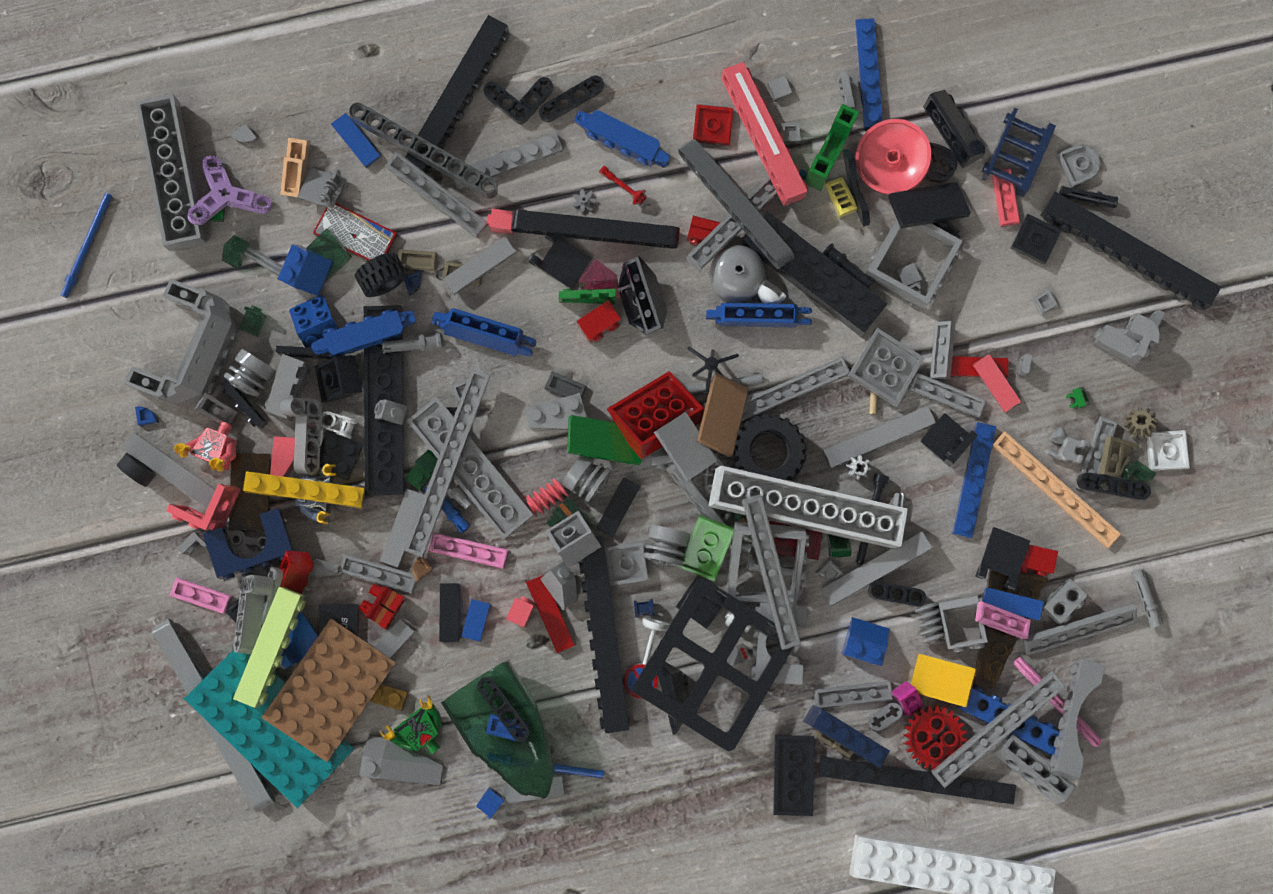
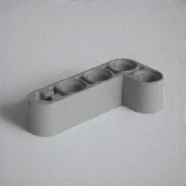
(305, 461)
(250, 611)

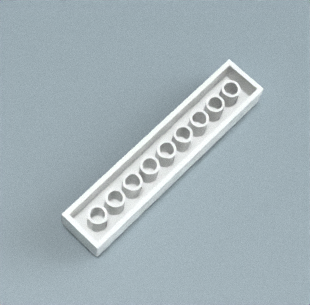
(810, 507)
(946, 869)

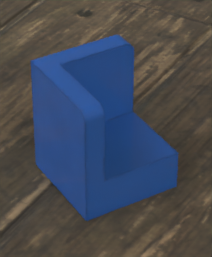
(490, 802)

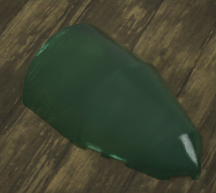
(523, 766)

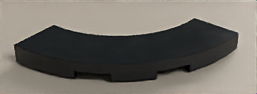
(852, 176)

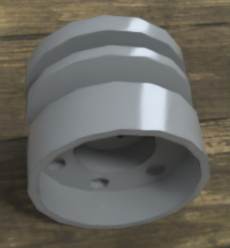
(249, 373)
(586, 477)
(666, 546)

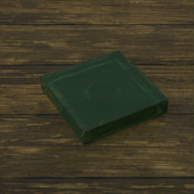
(329, 247)

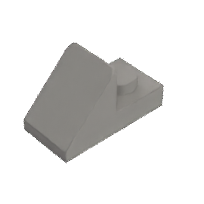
(215, 409)

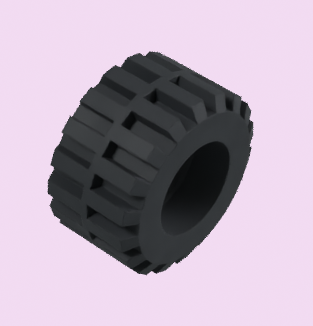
(380, 274)

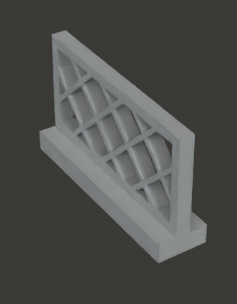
(695, 494)

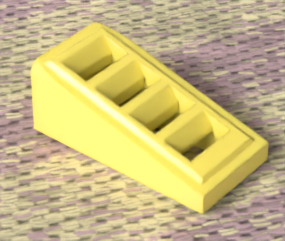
(841, 212)

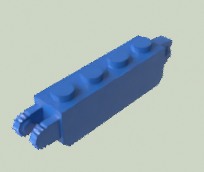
(622, 137)
(759, 315)
(484, 332)
(364, 334)

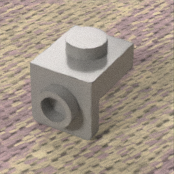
(390, 411)

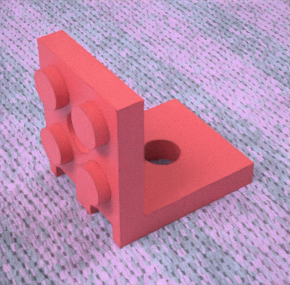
(216, 513)

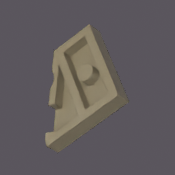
(1116, 456)

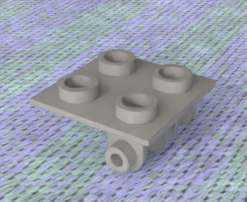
(322, 187)

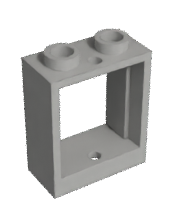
(957, 604)

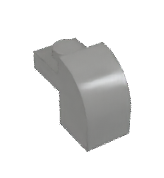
(1145, 332)

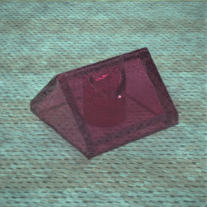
(598, 277)

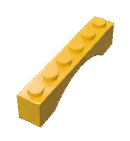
(303, 489)

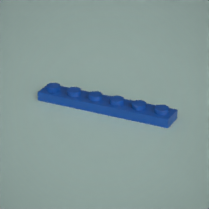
(868, 72)
(974, 480)

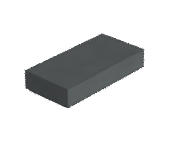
(564, 386)

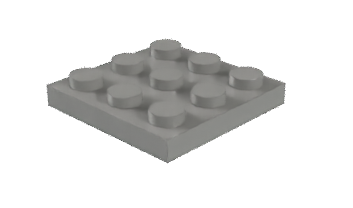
(886, 367)

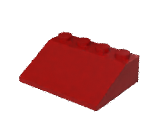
(651, 409)

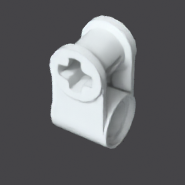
(341, 425)

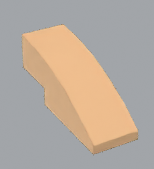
(294, 166)

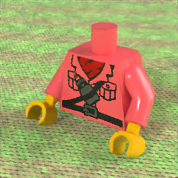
(212, 447)

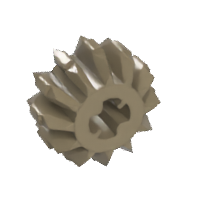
(1143, 416)

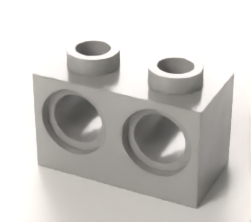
(1060, 597)

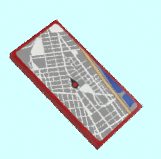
(356, 232)

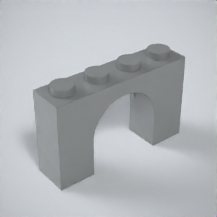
(789, 672)

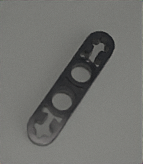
(573, 101)
(1113, 488)
(505, 708)

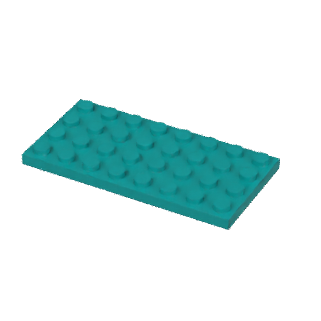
(273, 753)

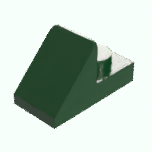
(422, 470)
(838, 546)

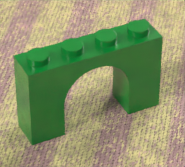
(832, 147)

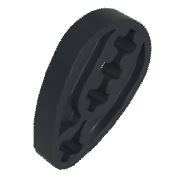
(947, 157)

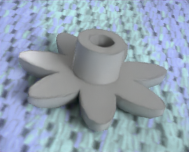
(587, 203)

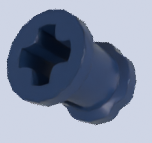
(644, 608)

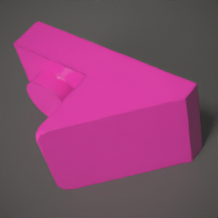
(908, 698)

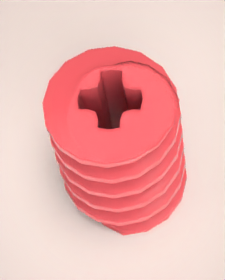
(546, 496)

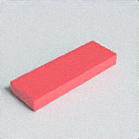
(1006, 200)
(996, 383)

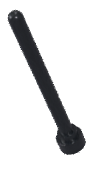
(879, 483)

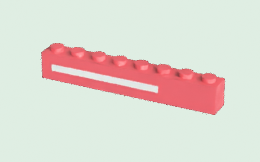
(764, 134)

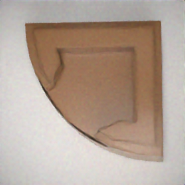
(421, 568)

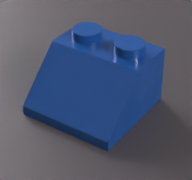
(305, 269)
(866, 641)

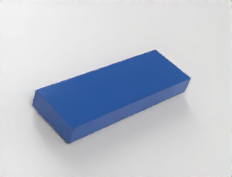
(355, 140)
(1013, 603)

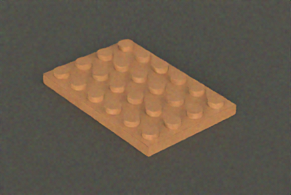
(328, 690)

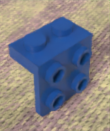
(312, 320)
(301, 641)

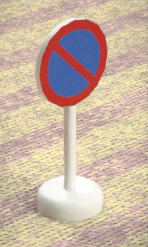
(635, 670)

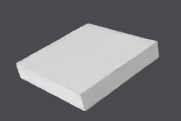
(1168, 450)

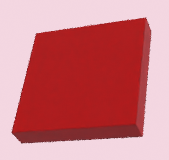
(713, 125)

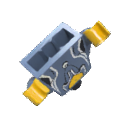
(312, 509)

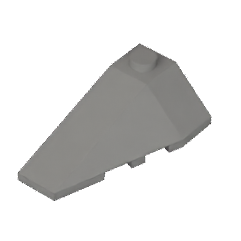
(388, 761)

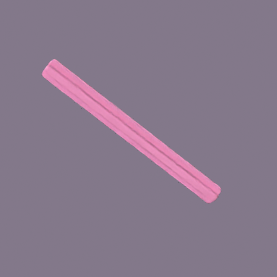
(1057, 702)

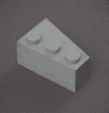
(288, 384)
(555, 413)

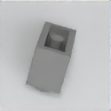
(561, 585)

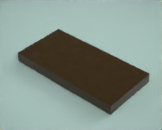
(248, 505)

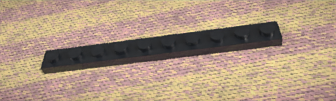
(915, 780)

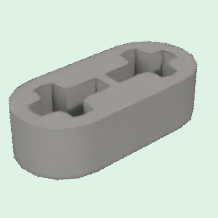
(887, 720)

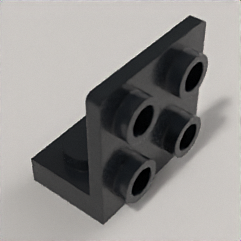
(948, 439)

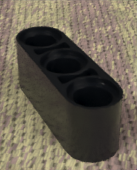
(906, 594)

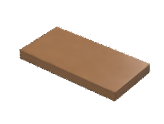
(722, 414)

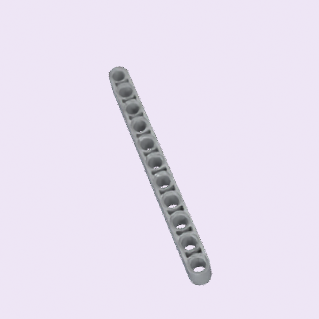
(190, 676)

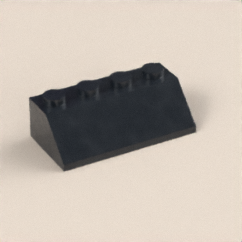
(953, 128)

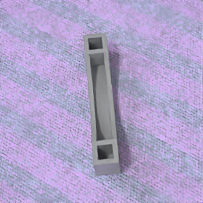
(1068, 759)

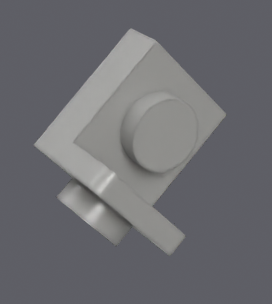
(190, 545)

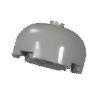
(734, 285)

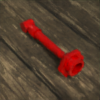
(638, 196)

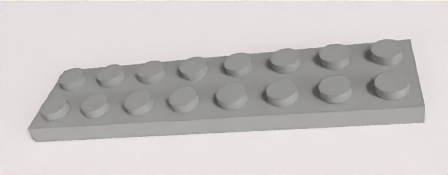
(474, 471)

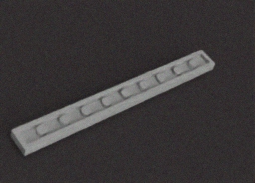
(447, 463)

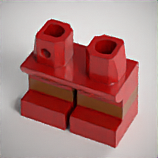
(379, 613)

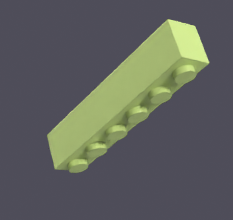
(269, 647)

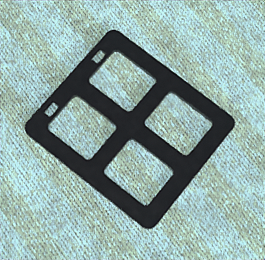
(714, 665)

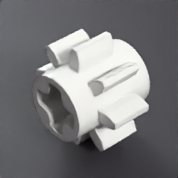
(863, 467)

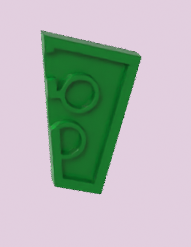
(587, 296)

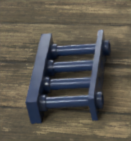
(1029, 167)

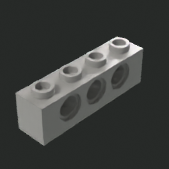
(1033, 769)

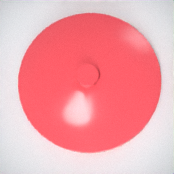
(893, 156)

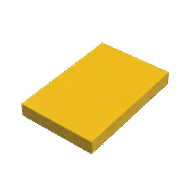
(943, 680)

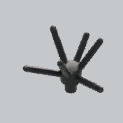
(711, 364)

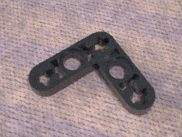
(521, 105)

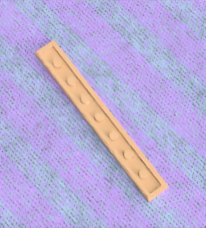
(1056, 490)

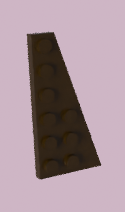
(995, 653)

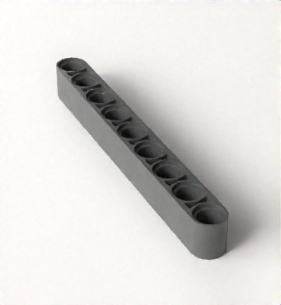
(417, 144)
(736, 204)

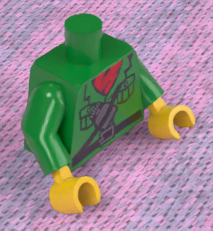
(418, 729)

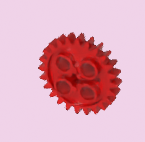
(923, 723)

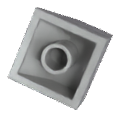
(573, 539)

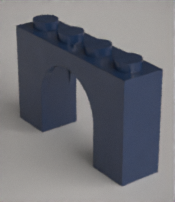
(228, 564)
(846, 735)

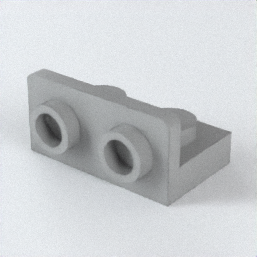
(849, 91)

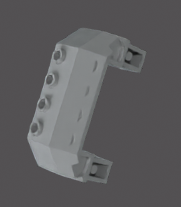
(205, 352)

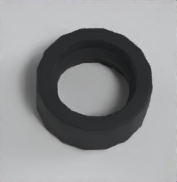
(136, 470)

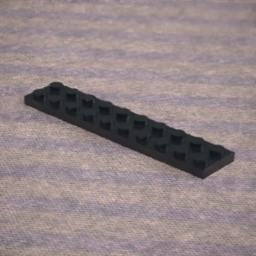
(383, 438)

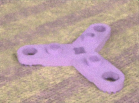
(234, 197)

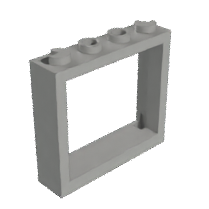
(903, 290)
(754, 594)

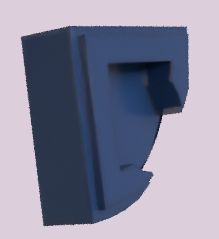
(413, 282)

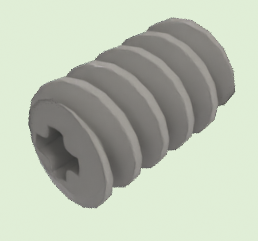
(930, 620)

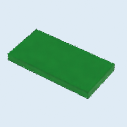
(599, 440)

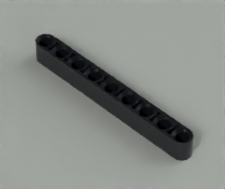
(595, 229)

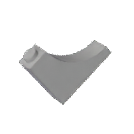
(1120, 345)

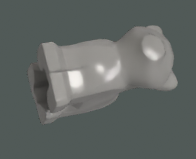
(1068, 447)

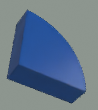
(145, 416)

